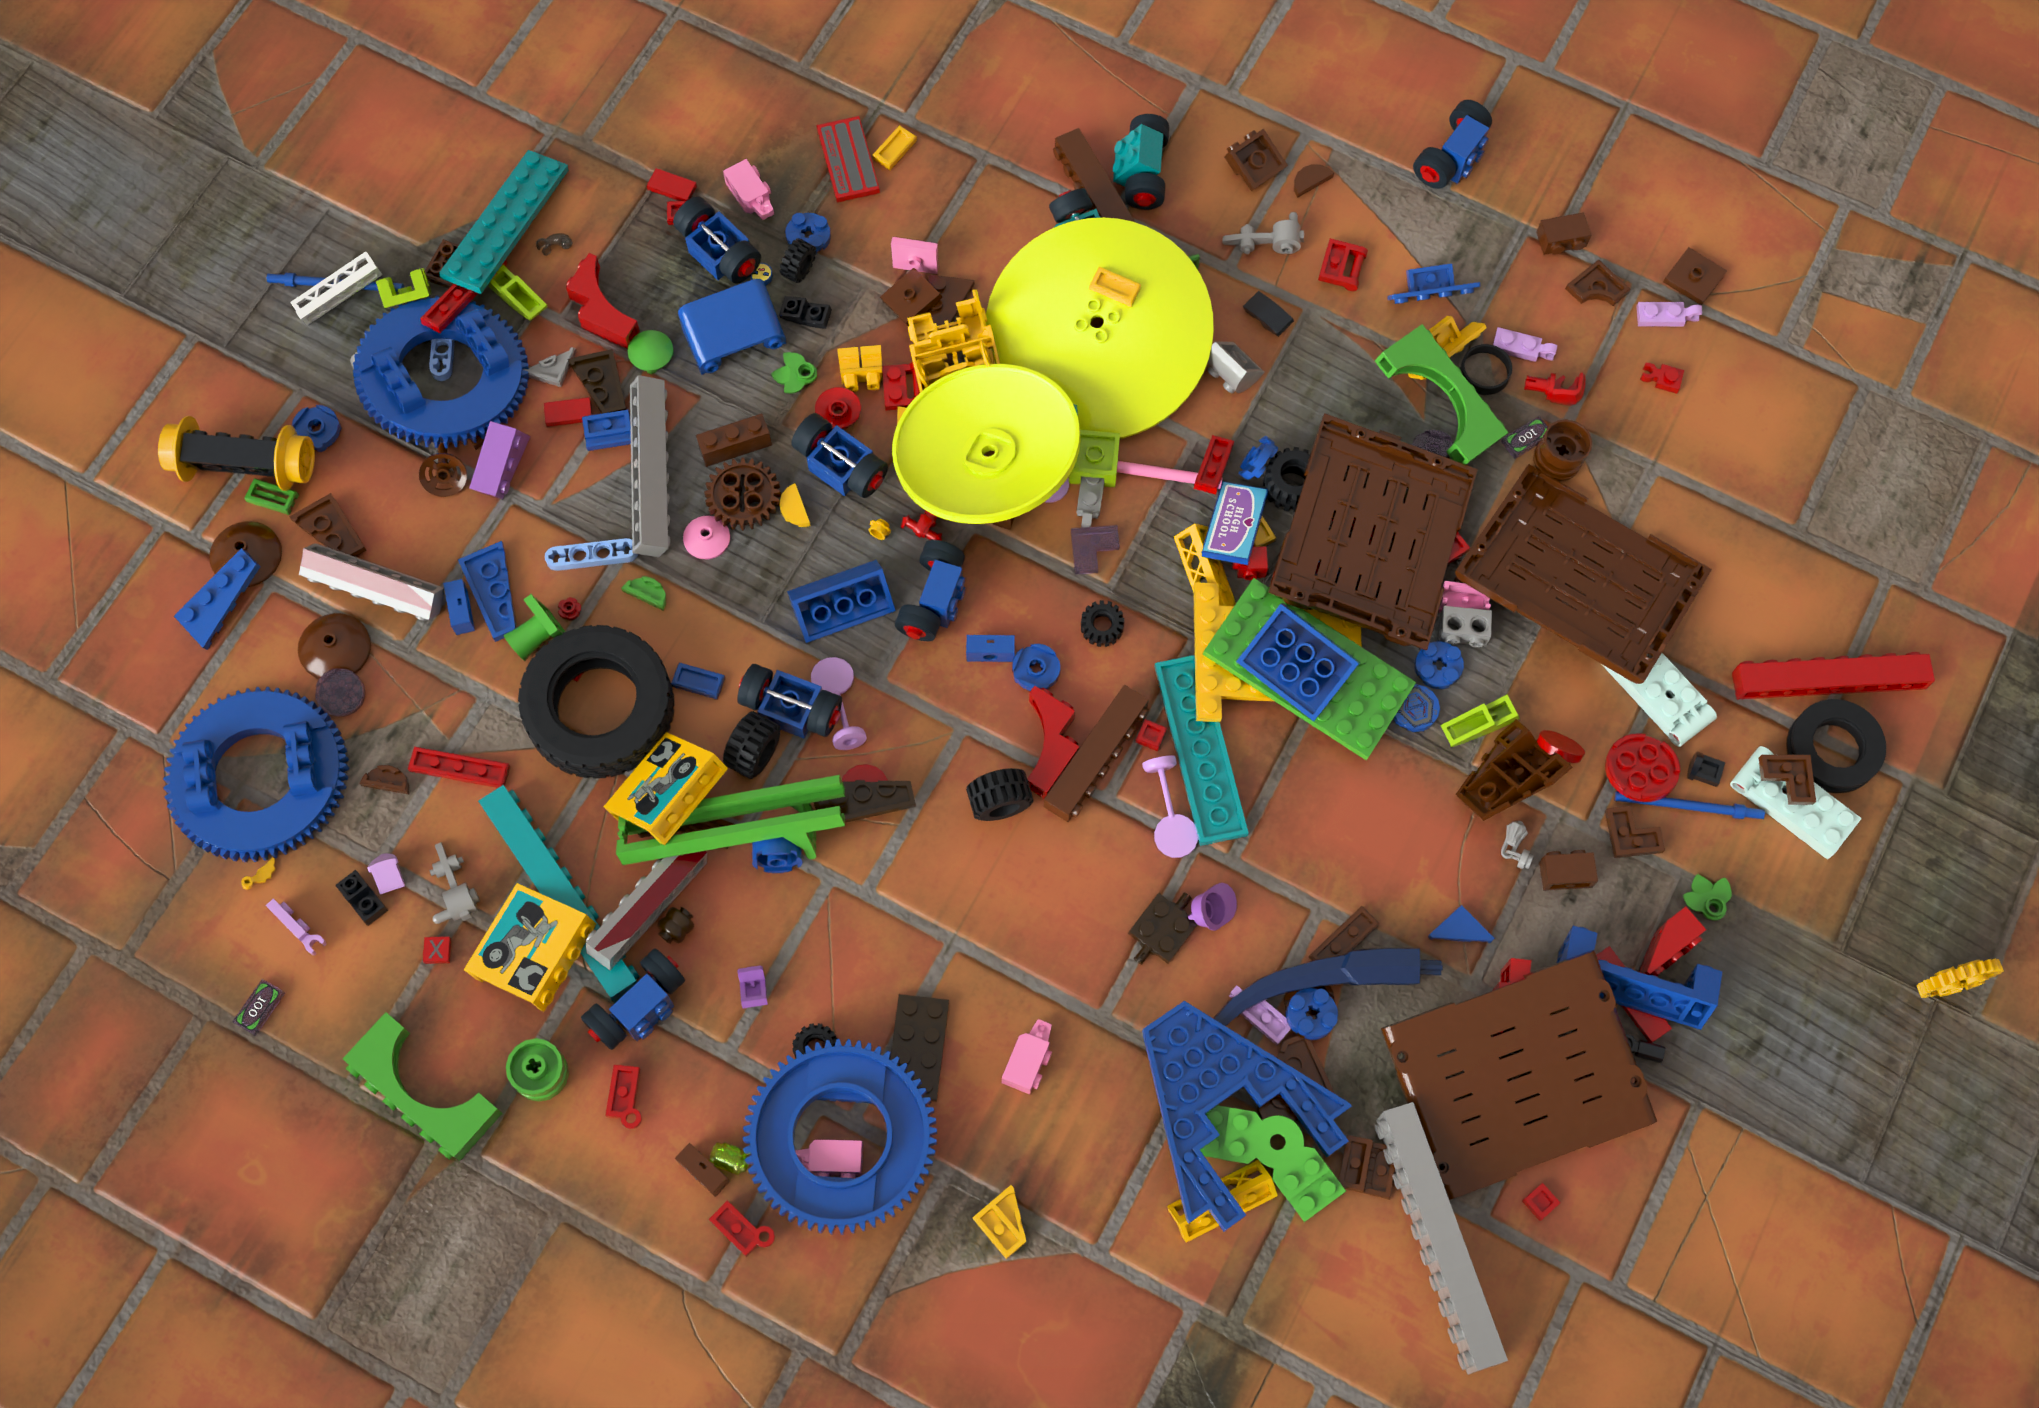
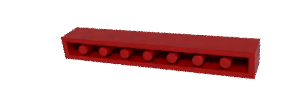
(1833, 676)

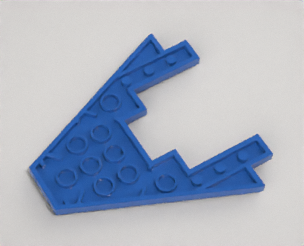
(1200, 1066)

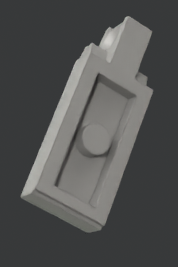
(1090, 499)

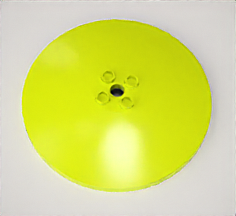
(977, 411)

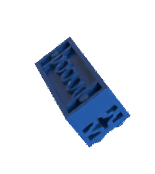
(1684, 1004)

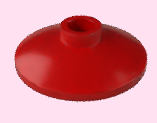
(839, 399)

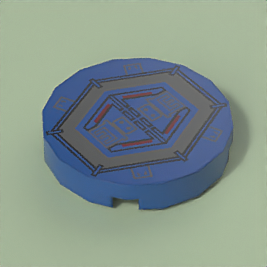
(1418, 710)

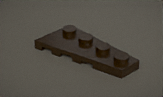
(871, 799)

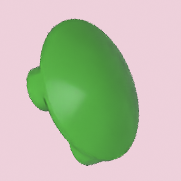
(650, 350)

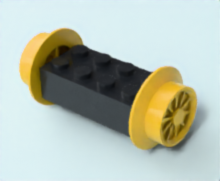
(188, 449)

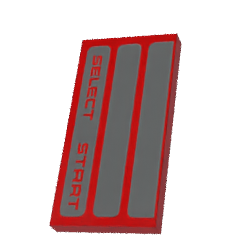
(848, 159)

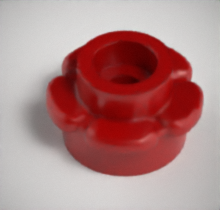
(570, 614)

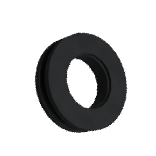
(1859, 724)

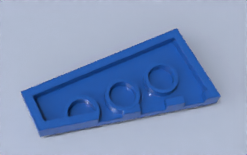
(490, 585)
(209, 606)

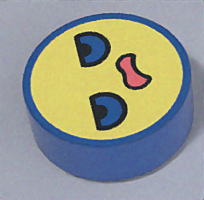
(764, 273)

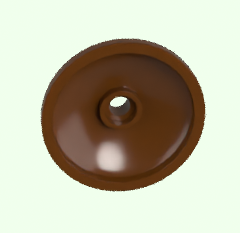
(257, 541)
(347, 651)

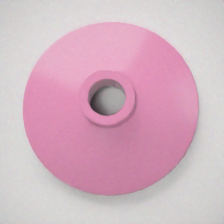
(708, 546)

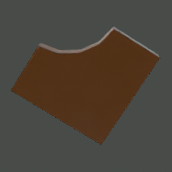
(1598, 283)

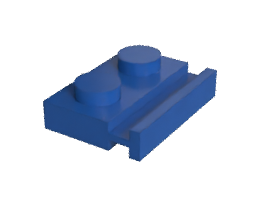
(607, 430)

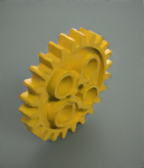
(1954, 980)

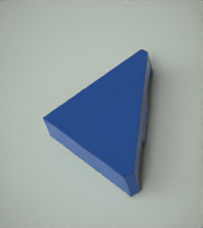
(1461, 927)

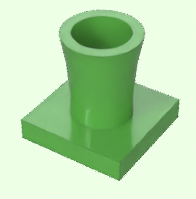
(535, 631)

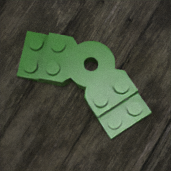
(1297, 1168)

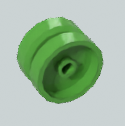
(526, 1059)

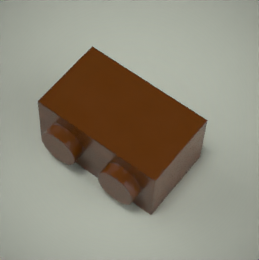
(1563, 233)
(1568, 870)

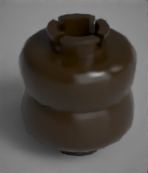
(675, 925)

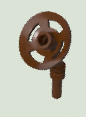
(442, 473)

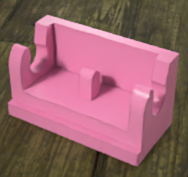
(1463, 596)

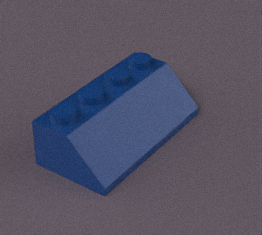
(841, 601)

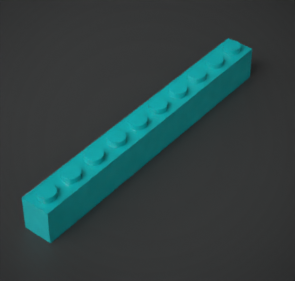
(549, 878)

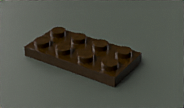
(921, 1038)

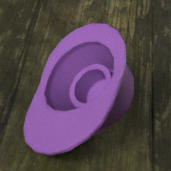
(1214, 907)

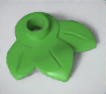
(792, 373)
(1707, 894)

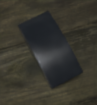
(804, 313)
(1269, 313)
(361, 897)

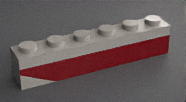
(371, 581)
(643, 907)

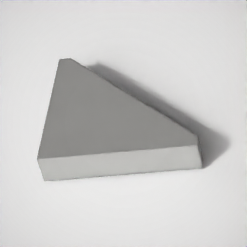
(552, 369)

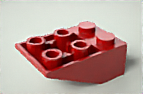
(1671, 942)

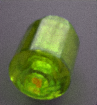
(729, 1158)

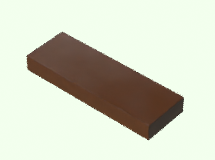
(1347, 936)

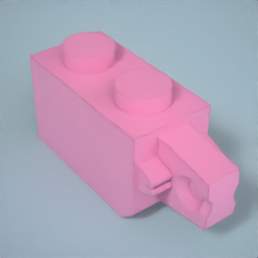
(748, 189)
(1027, 1058)
(833, 1158)

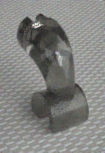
(560, 239)

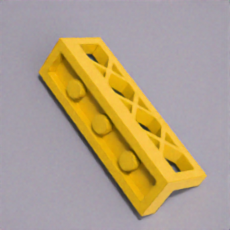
(1212, 568)
(1248, 1194)

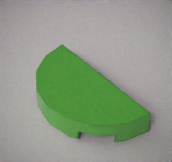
(647, 590)

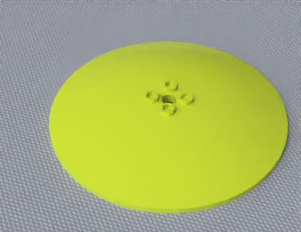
(1141, 357)

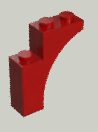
(597, 313)
(1057, 749)

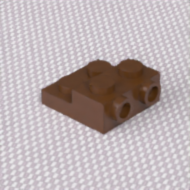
(1255, 159)

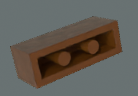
(734, 440)

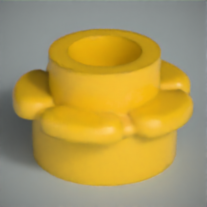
(879, 529)

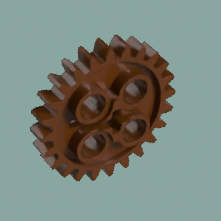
(764, 493)

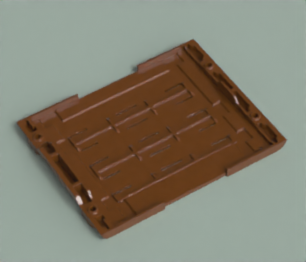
(1433, 530)
(1583, 575)
(1527, 1007)

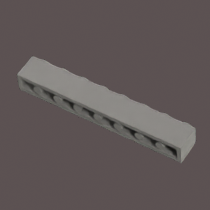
(649, 466)

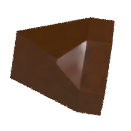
(1510, 773)

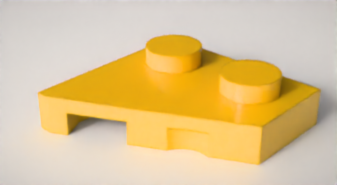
(1002, 1223)

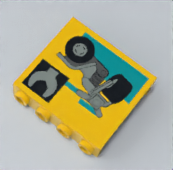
(666, 787)
(530, 946)

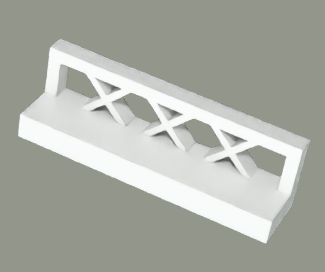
(338, 291)

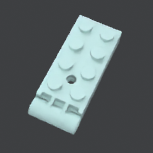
(1677, 716)
(1819, 825)

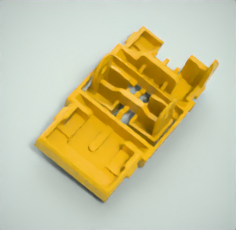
(966, 335)

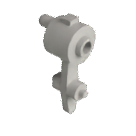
(1285, 237)
(460, 898)

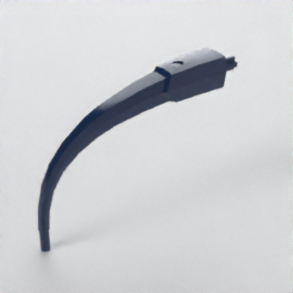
(1355, 967)

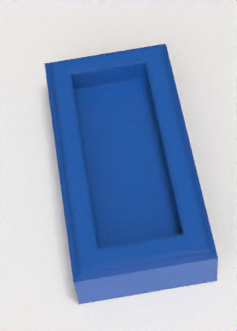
(698, 680)

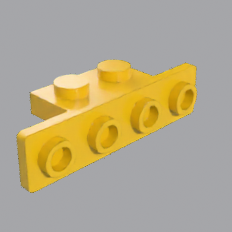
(1451, 339)

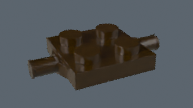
(1162, 928)

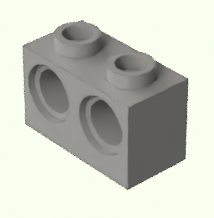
(1465, 619)

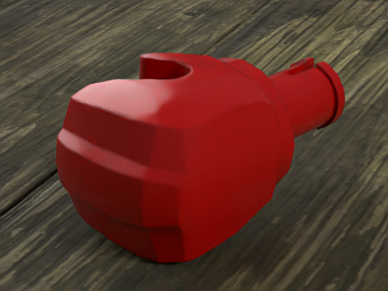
(1554, 390)

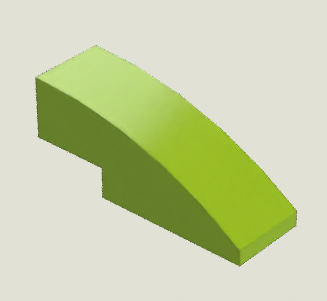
(517, 294)
(1480, 721)

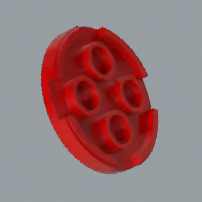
(1642, 768)

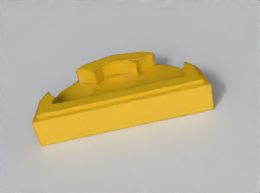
(793, 508)

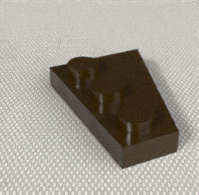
(601, 379)

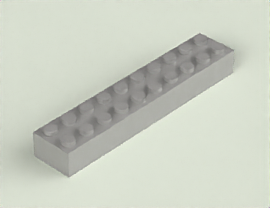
(1440, 1239)

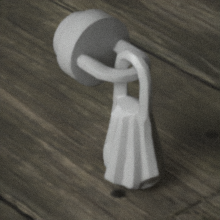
(1515, 834)

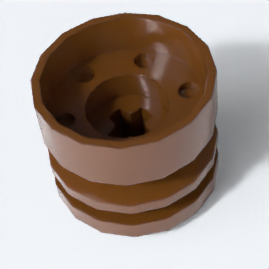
(1562, 449)

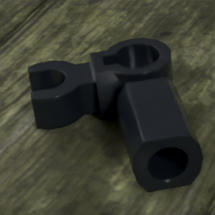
(1646, 1049)

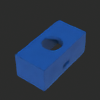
(459, 607)
(980, 651)

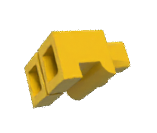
(869, 372)

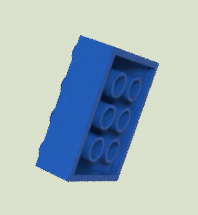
(1298, 661)

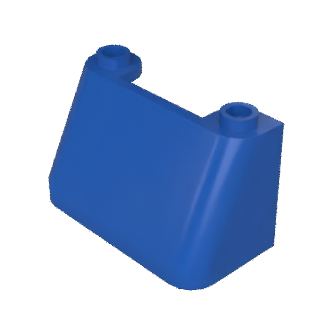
(730, 323)

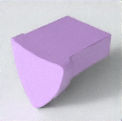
(386, 873)

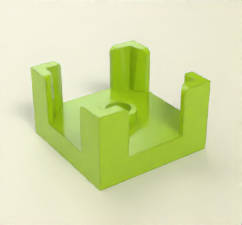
(406, 294)
(1097, 457)

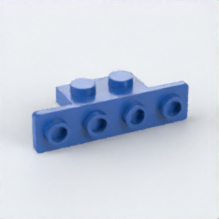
(1431, 281)

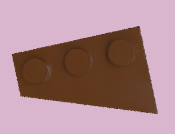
(952, 291)
(329, 526)

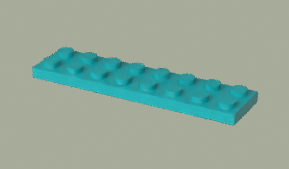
(504, 222)
(1201, 756)

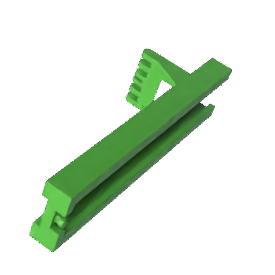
(796, 828)

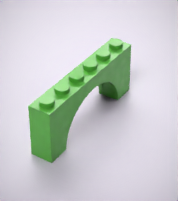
(1423, 356)
(453, 1128)

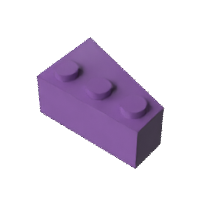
(498, 459)

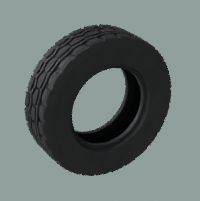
(583, 651)

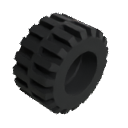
(1284, 463)
(751, 745)
(999, 794)

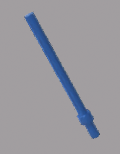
(292, 280)
(1737, 810)

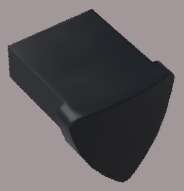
(1705, 769)

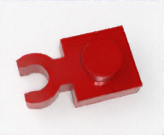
(1666, 377)

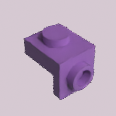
(752, 986)

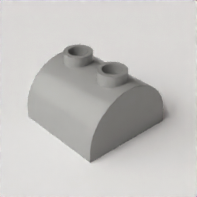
(1233, 367)

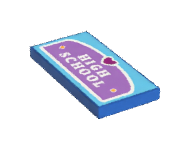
(1235, 523)

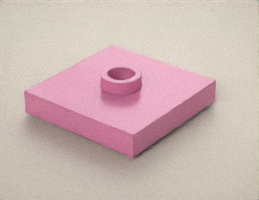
(915, 254)

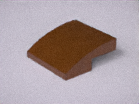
(1366, 1168)

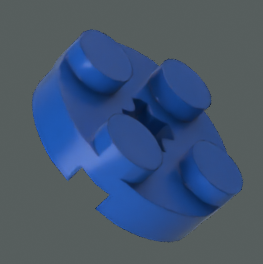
(809, 222)
(318, 415)
(1256, 458)
(1030, 656)
(1428, 672)
(1305, 1025)

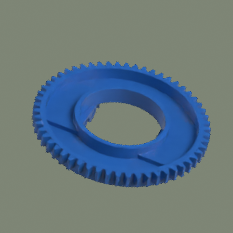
(397, 401)
(314, 774)
(843, 1076)

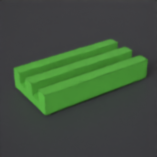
(267, 504)

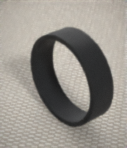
(1496, 351)

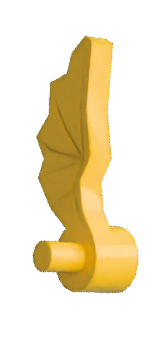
(262, 875)

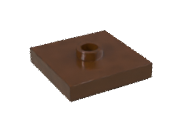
(1695, 276)
(911, 296)

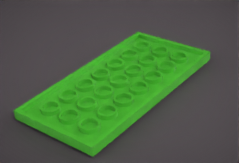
(1361, 706)

